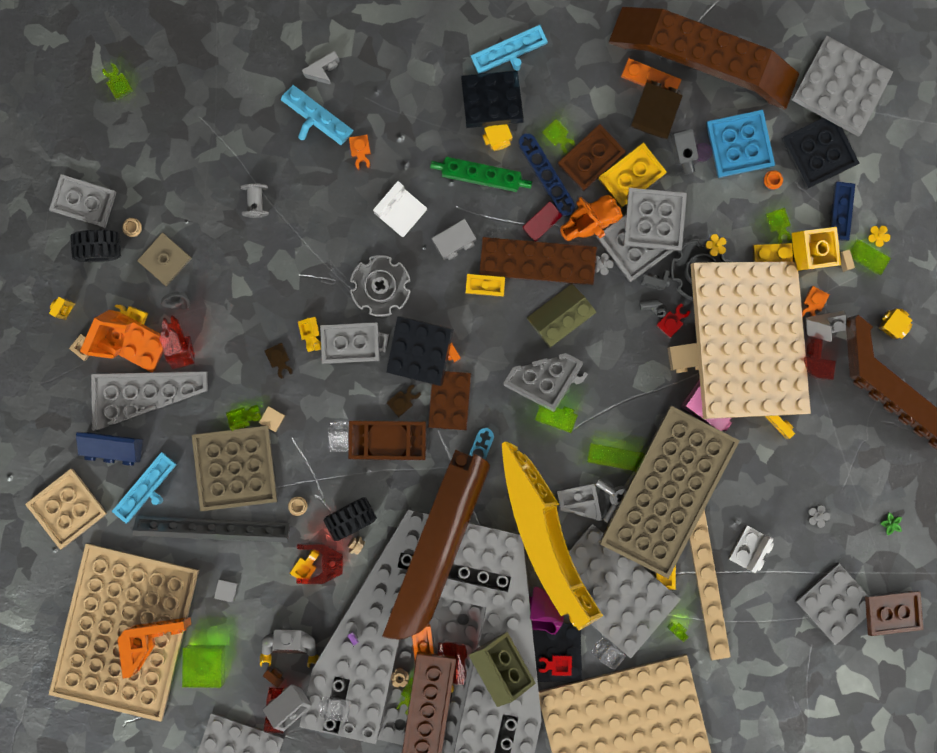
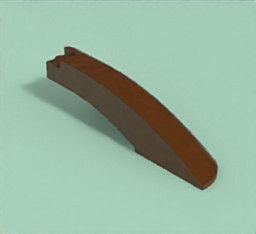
(437, 546)

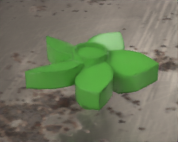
(891, 524)

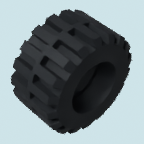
(95, 245)
(350, 519)

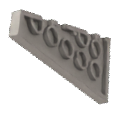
(133, 394)

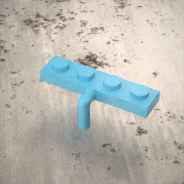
(509, 50)
(316, 116)
(145, 488)

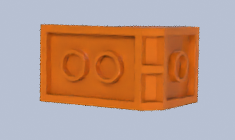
(120, 335)
(135, 652)

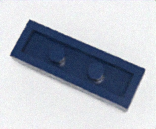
(842, 209)

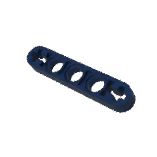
(545, 165)

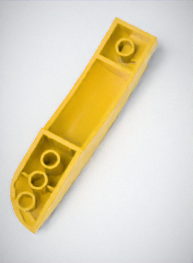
(543, 538)

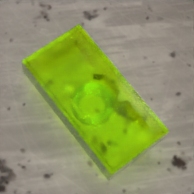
(869, 257)

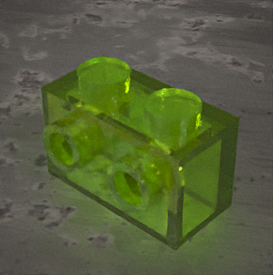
(561, 419)

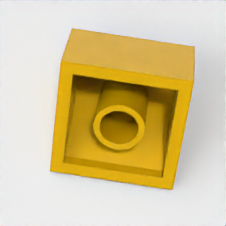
(816, 248)

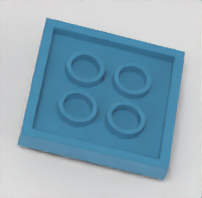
(740, 144)

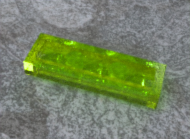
(614, 457)

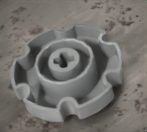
(378, 271)

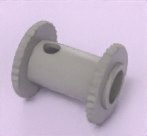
(254, 198)

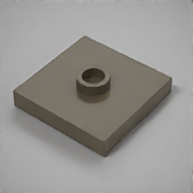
(164, 259)

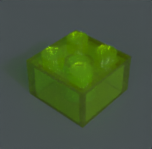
(203, 666)

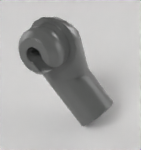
(655, 305)

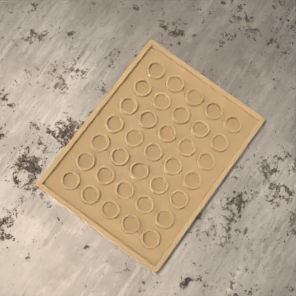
(750, 339)
(108, 597)
(627, 712)

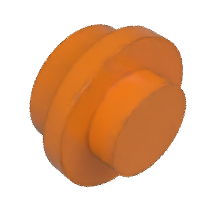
(773, 179)

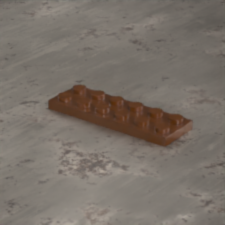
(538, 261)
(429, 703)

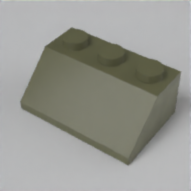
(561, 315)
(502, 669)

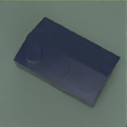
(109, 448)

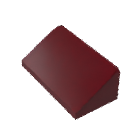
(542, 221)

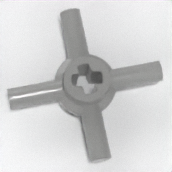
(613, 495)

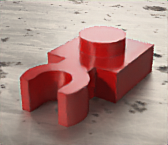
(671, 322)
(560, 665)

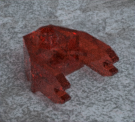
(177, 348)
(328, 572)

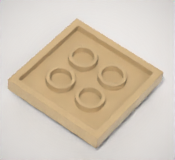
(66, 509)

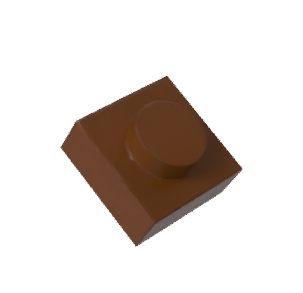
(274, 676)

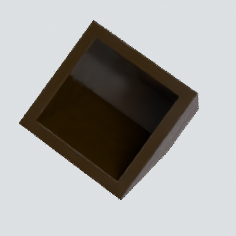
(656, 110)

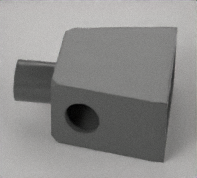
(684, 141)

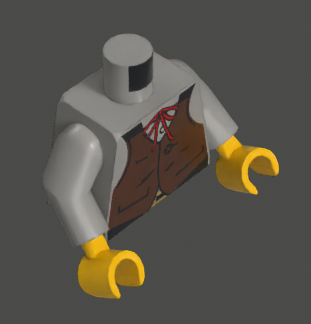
(289, 642)

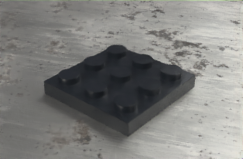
(492, 99)
(820, 151)
(419, 350)
(564, 642)

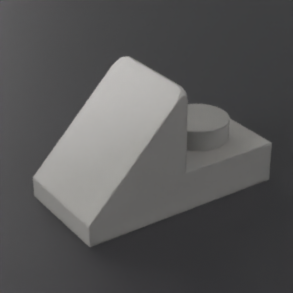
(317, 70)
(824, 325)

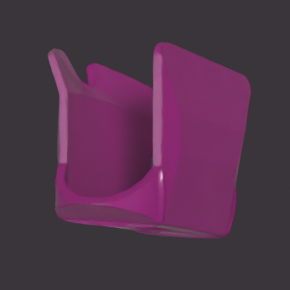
(543, 612)

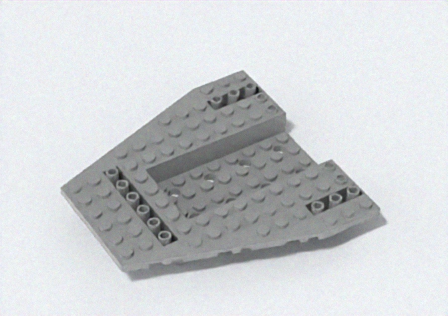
(485, 585)

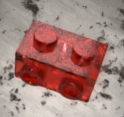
(460, 651)

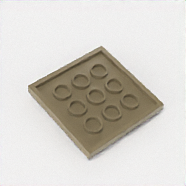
(234, 468)

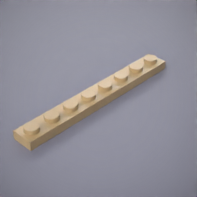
(709, 591)

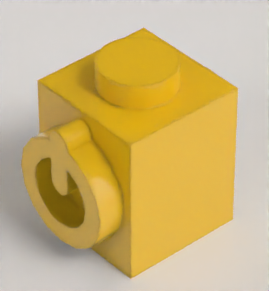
(497, 136)
(896, 323)

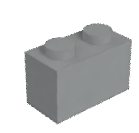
(454, 240)
(287, 707)

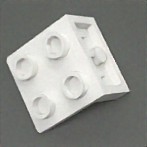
(400, 209)
(751, 549)

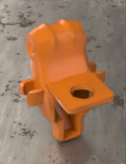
(591, 218)

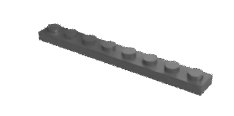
(211, 529)

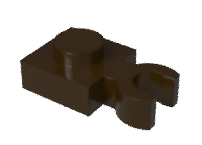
(278, 357)
(401, 403)

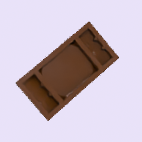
(387, 440)

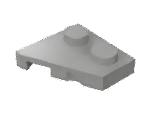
(580, 501)

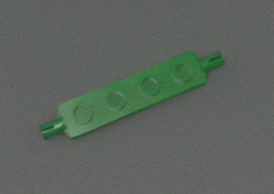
(481, 174)

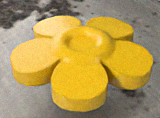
(878, 235)
(716, 244)

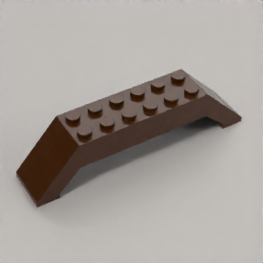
(706, 51)
(886, 385)

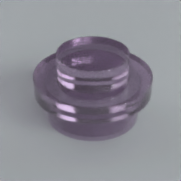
(704, 152)

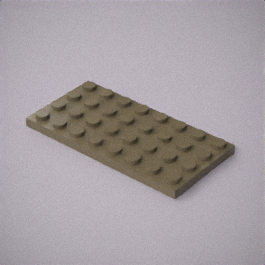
(669, 491)

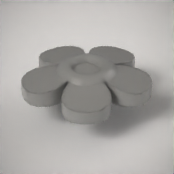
(603, 264)
(818, 516)

